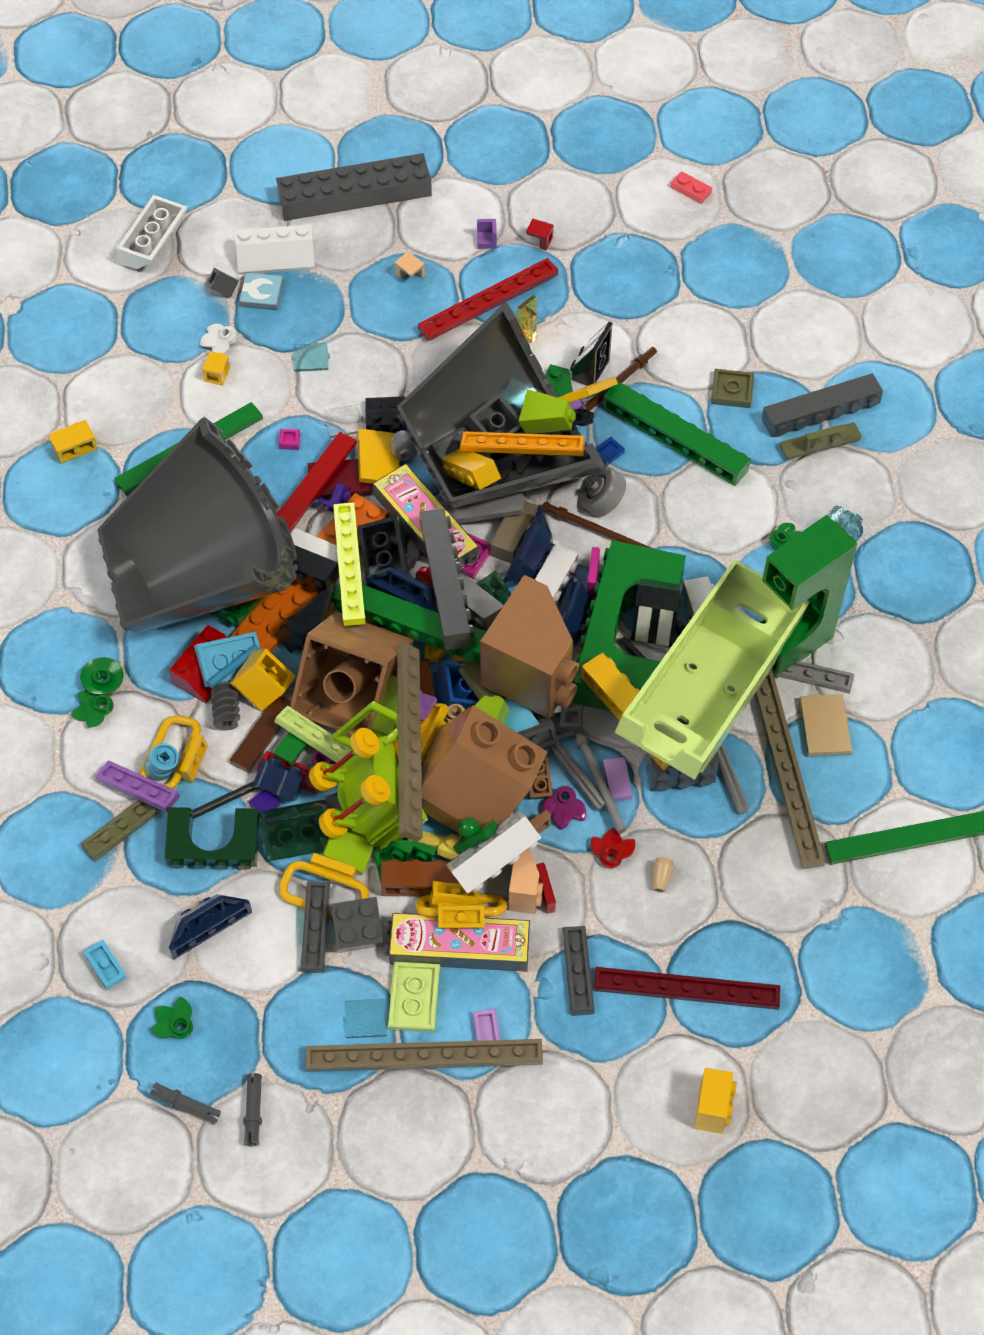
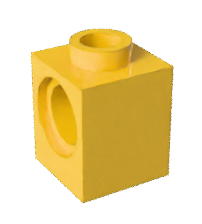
(216, 368)

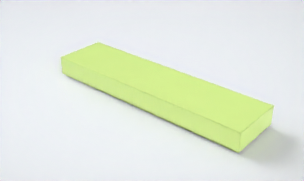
(311, 734)

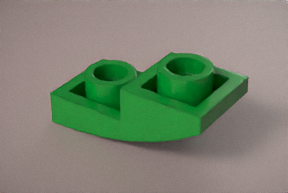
(290, 749)
(403, 849)

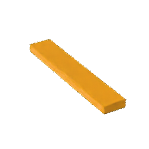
(522, 443)

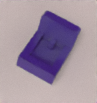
(340, 496)

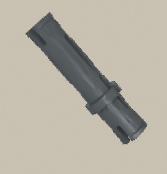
(176, 1099)
(252, 1119)

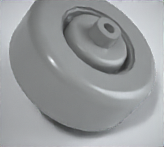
(603, 492)

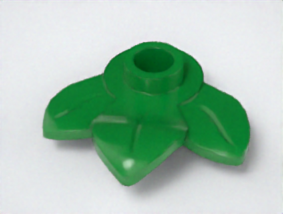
(783, 534)
(90, 708)
(171, 1018)

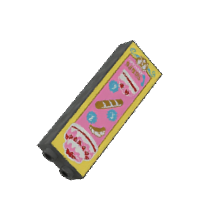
(406, 496)
(496, 947)

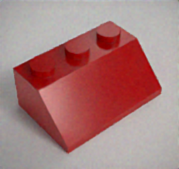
(186, 670)

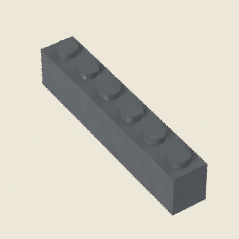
(822, 405)

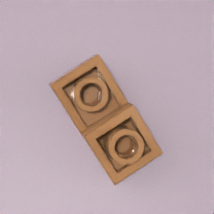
(542, 785)

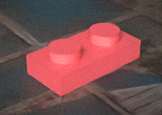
(691, 187)

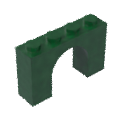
(239, 852)

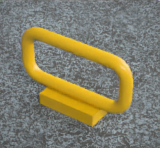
(192, 754)
(325, 868)
(463, 914)

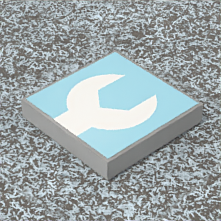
(261, 291)

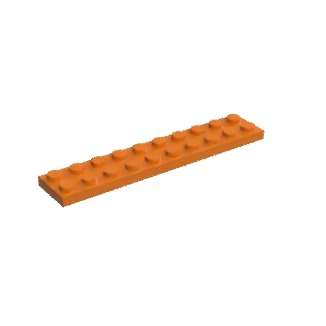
(280, 607)

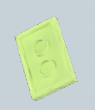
(414, 997)

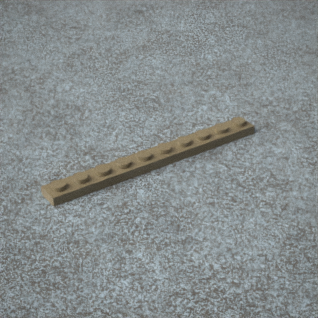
(409, 742)
(789, 774)
(424, 1055)

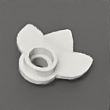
(219, 338)

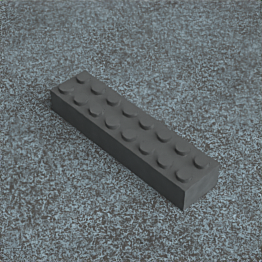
(354, 186)

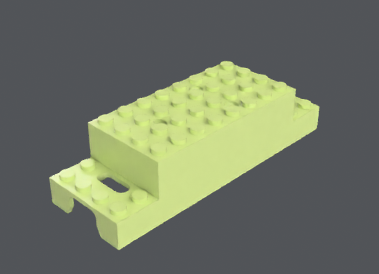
(726, 654)

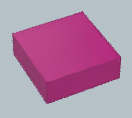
(289, 439)

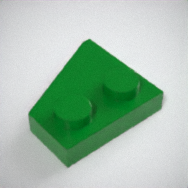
(559, 380)

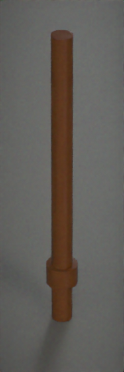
(639, 362)
(562, 513)

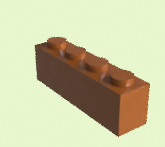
(413, 877)

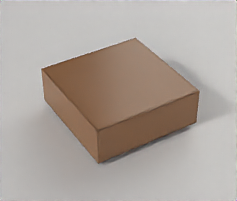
(541, 821)

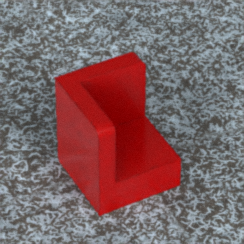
(541, 230)

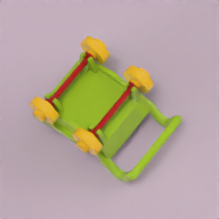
(365, 783)

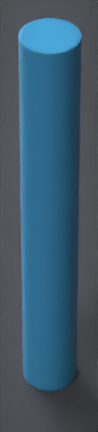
(231, 667)

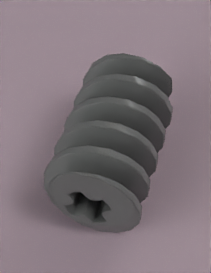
(225, 706)

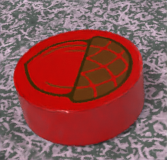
(423, 575)

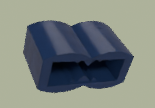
(280, 779)

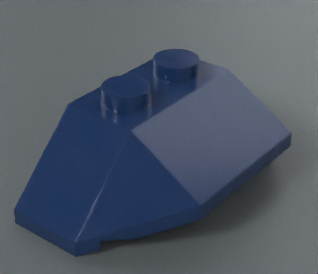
(532, 551)
(404, 587)
(575, 607)
(206, 921)

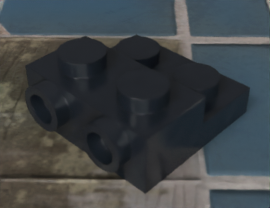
(382, 414)

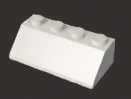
(149, 232)
(274, 249)
(488, 857)

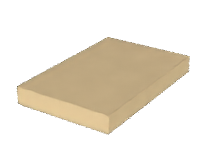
(825, 725)

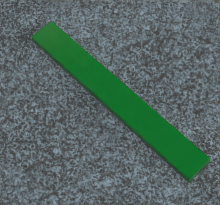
(230, 425)
(905, 838)

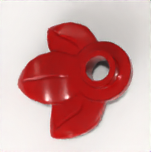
(612, 846)

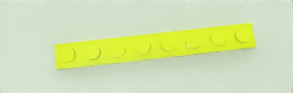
(349, 564)

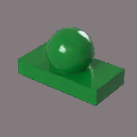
(472, 833)

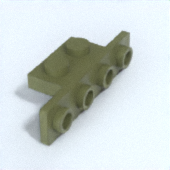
(820, 440)

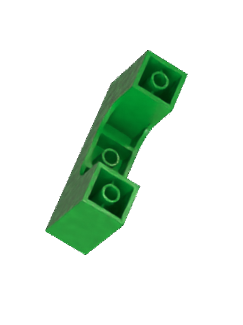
(812, 569)
(615, 595)

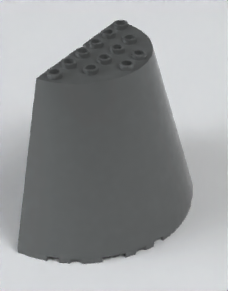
(463, 385)
(195, 536)

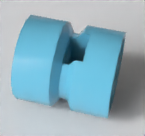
(161, 761)

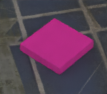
(593, 572)

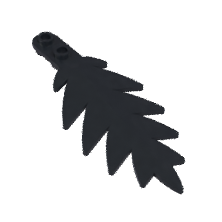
(505, 461)

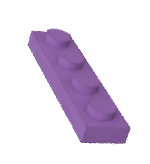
(137, 786)

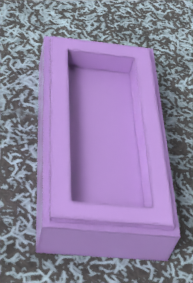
(617, 779)
(486, 1025)

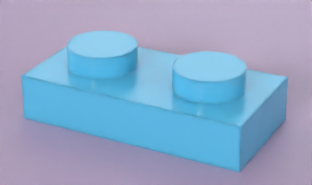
(105, 964)

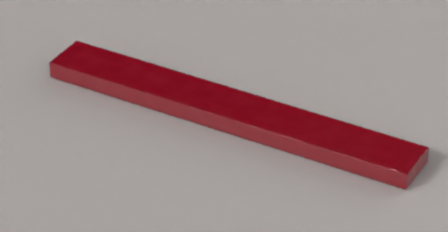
(687, 988)

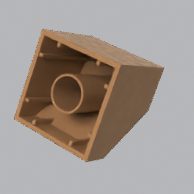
(530, 651)
(344, 671)
(477, 770)

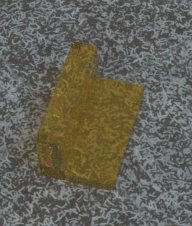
(528, 318)

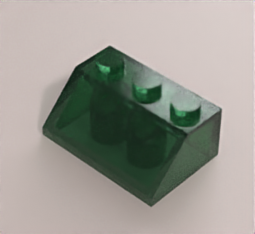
(293, 830)

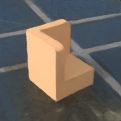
(409, 265)

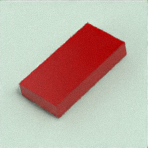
(548, 895)

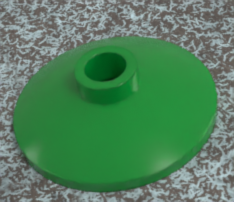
(102, 669)

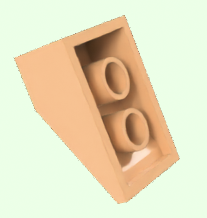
(524, 888)

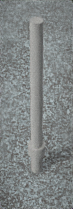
(583, 743)

